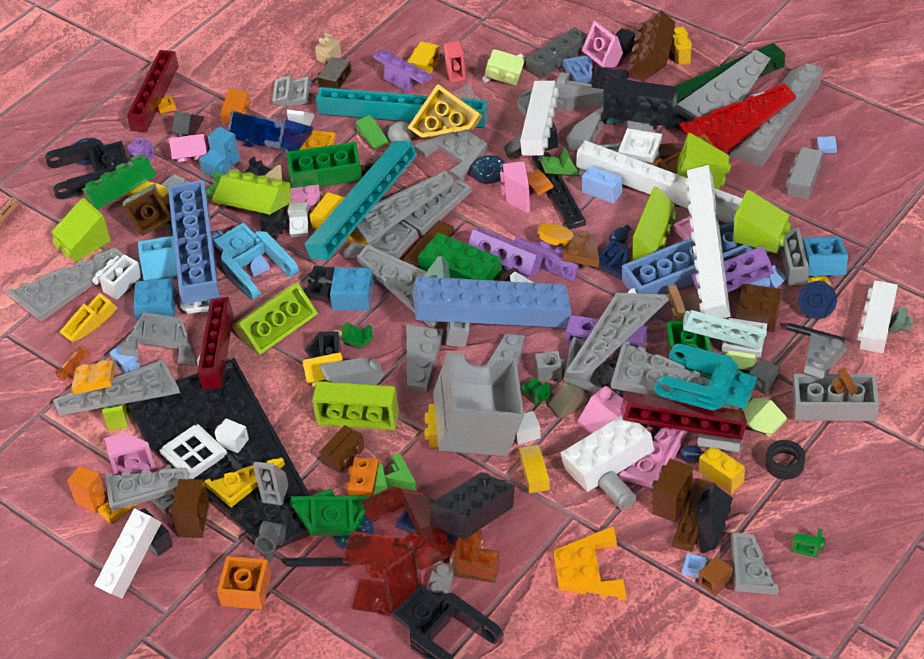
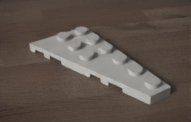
(394, 275)
(61, 286)
(619, 321)
(640, 370)
(139, 384)

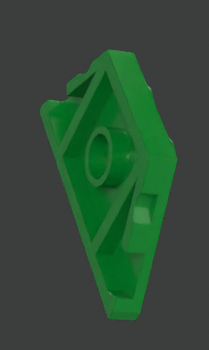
(330, 514)

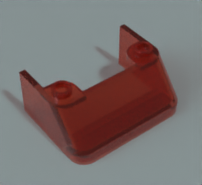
(430, 541)
(388, 559)

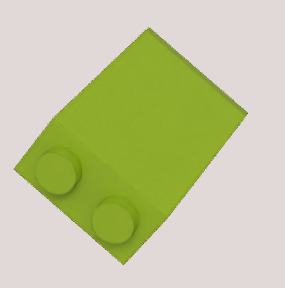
(699, 153)
(760, 223)
(81, 231)

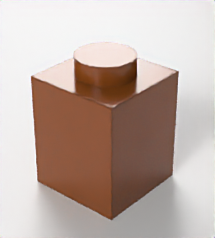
(715, 576)

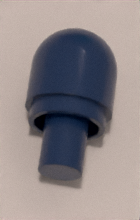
(620, 234)
(691, 453)

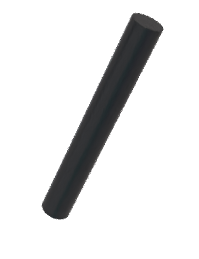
(807, 331)
(315, 562)

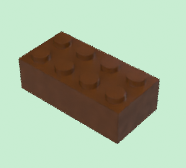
(651, 45)

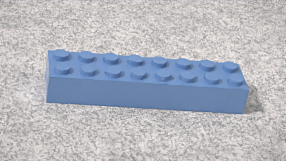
(193, 242)
(675, 264)
(491, 302)

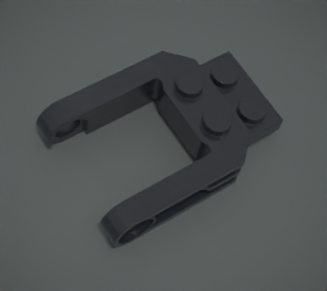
(103, 158)
(428, 614)

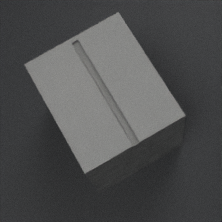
(477, 406)

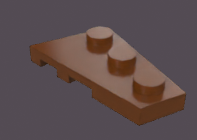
(582, 249)

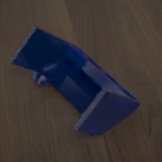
(268, 132)

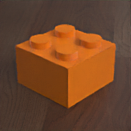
(244, 582)

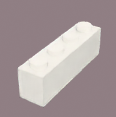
(878, 316)
(128, 553)

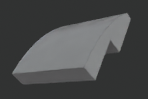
(291, 92)
(721, 443)

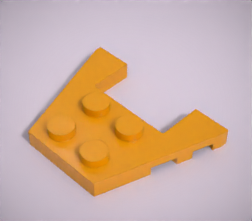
(579, 570)

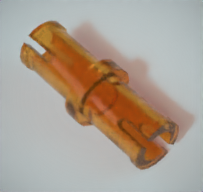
(72, 362)

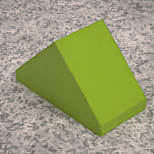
(115, 416)

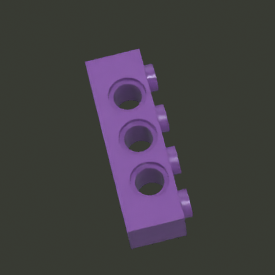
(530, 258)
(744, 269)
(582, 327)

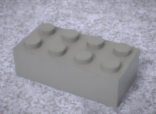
(818, 400)

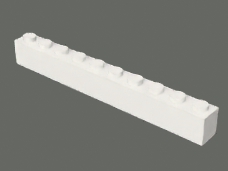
(646, 176)
(708, 243)

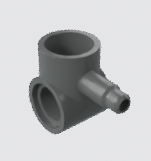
(269, 537)

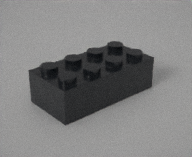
(640, 102)
(472, 505)

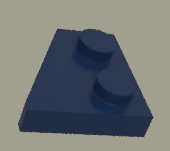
(613, 258)

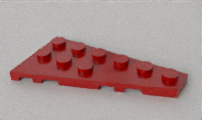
(738, 120)

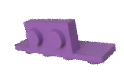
(401, 72)
(552, 258)

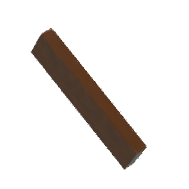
(439, 227)
(687, 531)

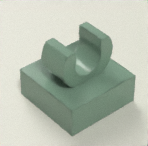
(900, 321)

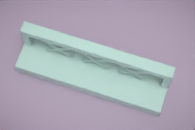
(723, 329)

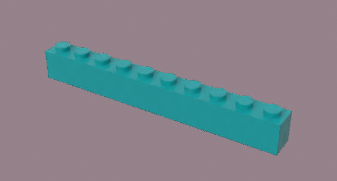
(381, 104)
(360, 200)

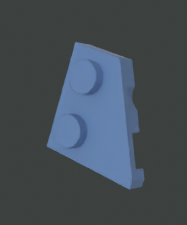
(579, 68)

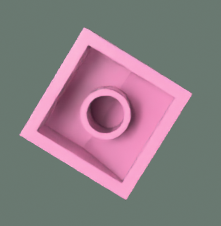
(602, 46)
(188, 147)
(516, 185)
(601, 410)
(129, 454)

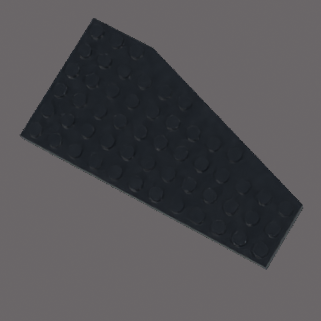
(171, 415)

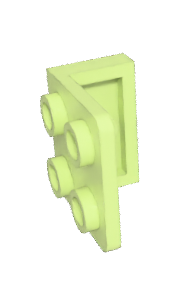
(504, 67)

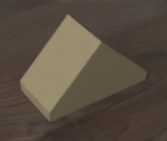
(568, 400)

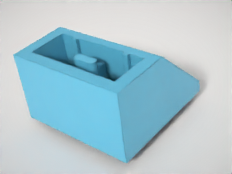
(158, 258)

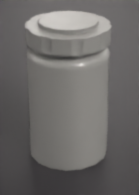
(617, 490)

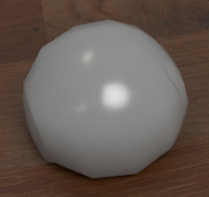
(400, 132)

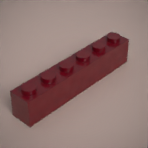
(152, 91)
(215, 343)
(682, 416)

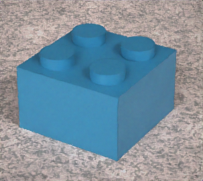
(825, 256)
(352, 289)
(155, 297)

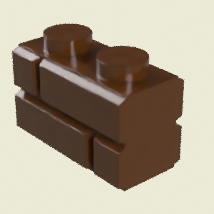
(342, 449)

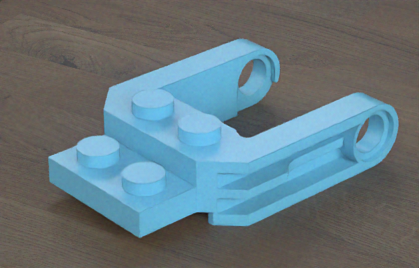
(241, 247)

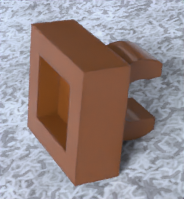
(844, 382)

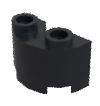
(320, 283)

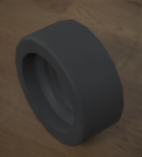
(787, 447)

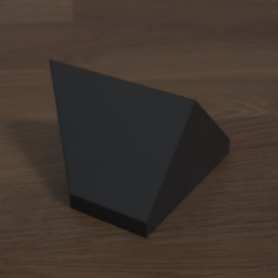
(324, 344)

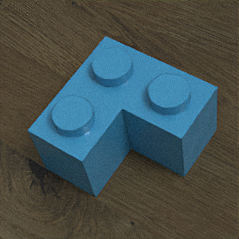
(222, 152)

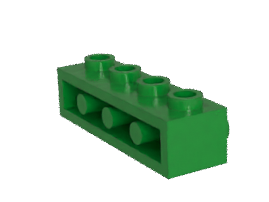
(119, 181)

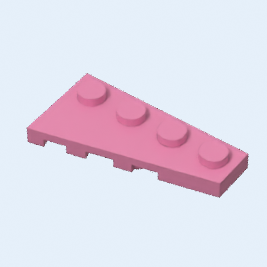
(647, 469)

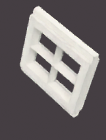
(206, 441)

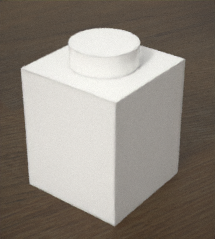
(529, 429)
(231, 435)

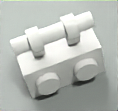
(118, 276)

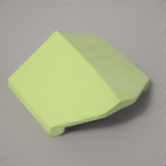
(743, 360)
(763, 416)

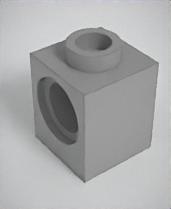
(549, 365)

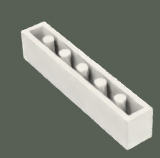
(539, 118)

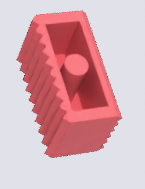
(454, 61)

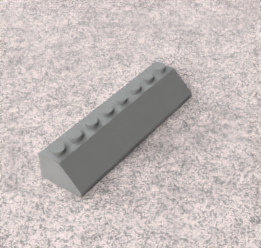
(762, 142)

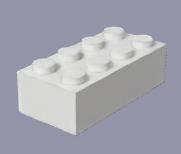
(607, 450)

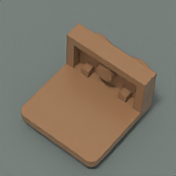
(680, 305)

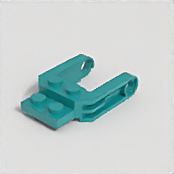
(725, 386)

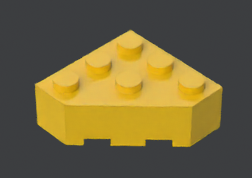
(444, 115)

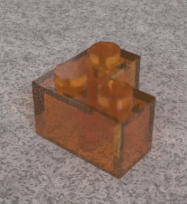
(473, 561)

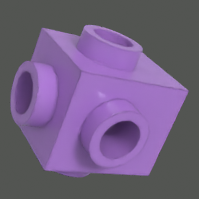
(141, 147)

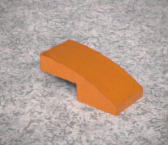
(539, 182)

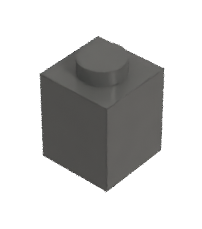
(766, 375)

